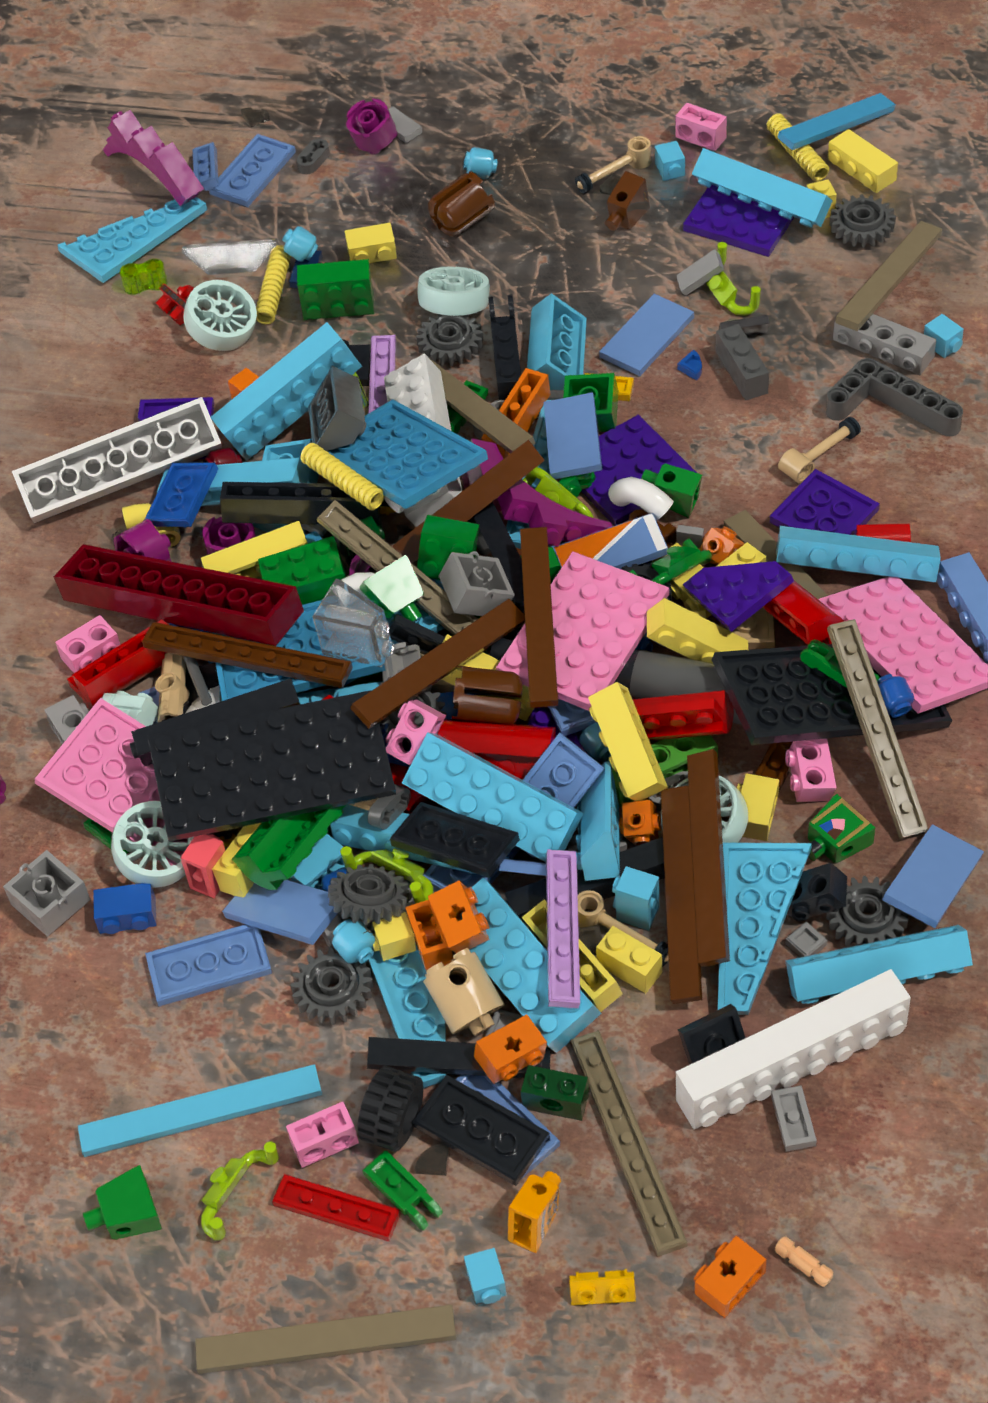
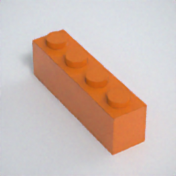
(524, 402)

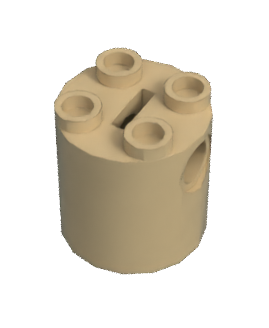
(468, 1003)

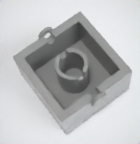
(474, 584)
(46, 892)

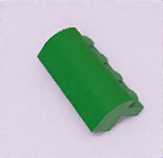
(281, 845)

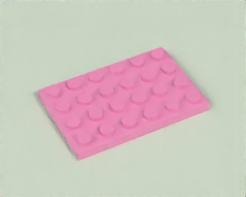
(595, 626)
(911, 642)
(98, 771)

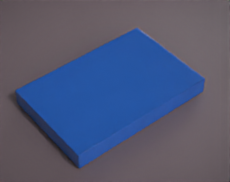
(181, 494)

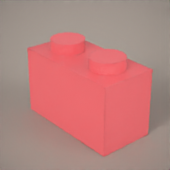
(198, 863)

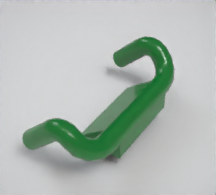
(679, 561)

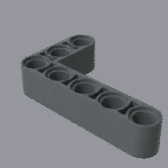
(896, 391)

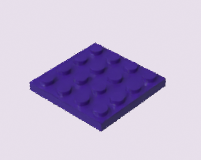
(736, 222)
(627, 454)

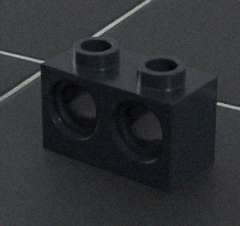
(819, 892)

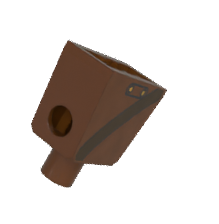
(627, 202)

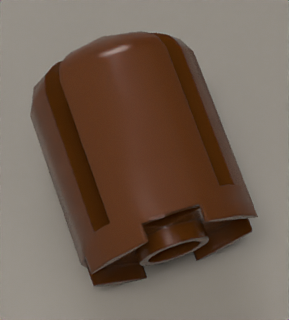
(460, 205)
(491, 684)

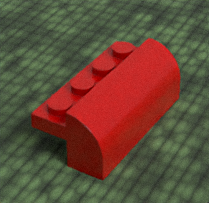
(803, 613)
(116, 669)
(686, 715)
(506, 746)

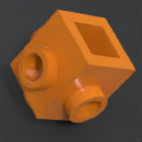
(720, 543)
(640, 821)

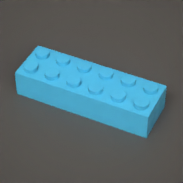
(283, 392)
(491, 795)
(520, 969)

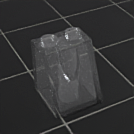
(352, 627)

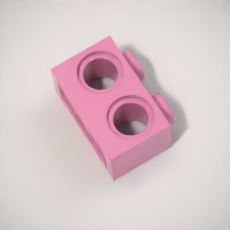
(700, 126)
(87, 643)
(407, 728)
(817, 770)
(322, 1134)

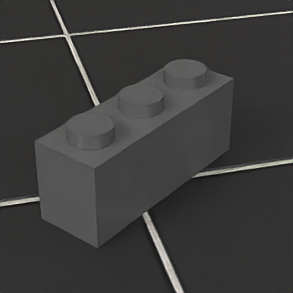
(742, 362)

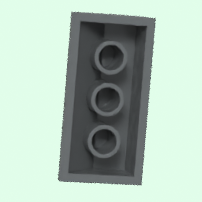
(337, 411)

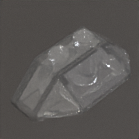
(230, 257)

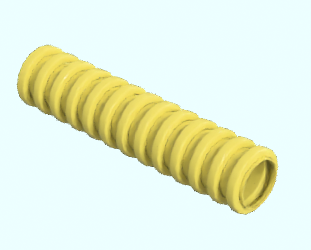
(805, 155)
(272, 285)
(342, 476)

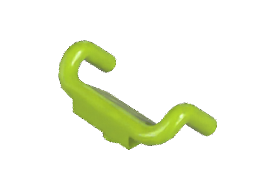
(726, 291)
(555, 491)
(394, 860)
(225, 1181)

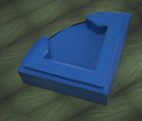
(691, 365)

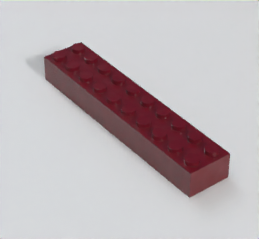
(180, 594)

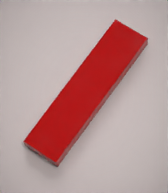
(336, 1207)

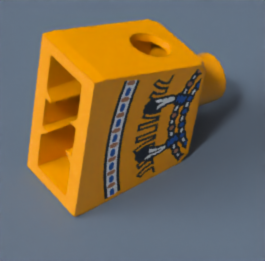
(533, 1210)

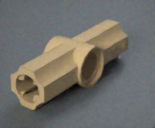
(172, 687)

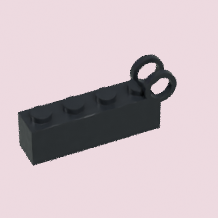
(505, 349)

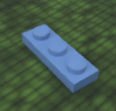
(206, 165)

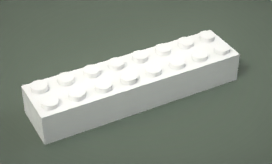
(422, 390)
(116, 460)
(792, 1049)

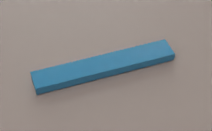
(836, 121)

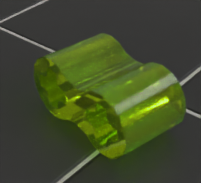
(143, 276)

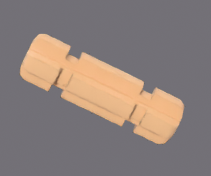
(804, 1261)

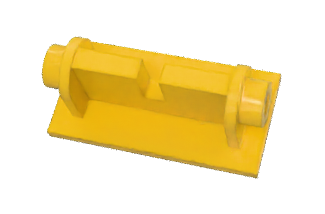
(613, 1288)

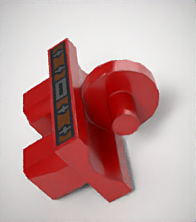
(170, 299)

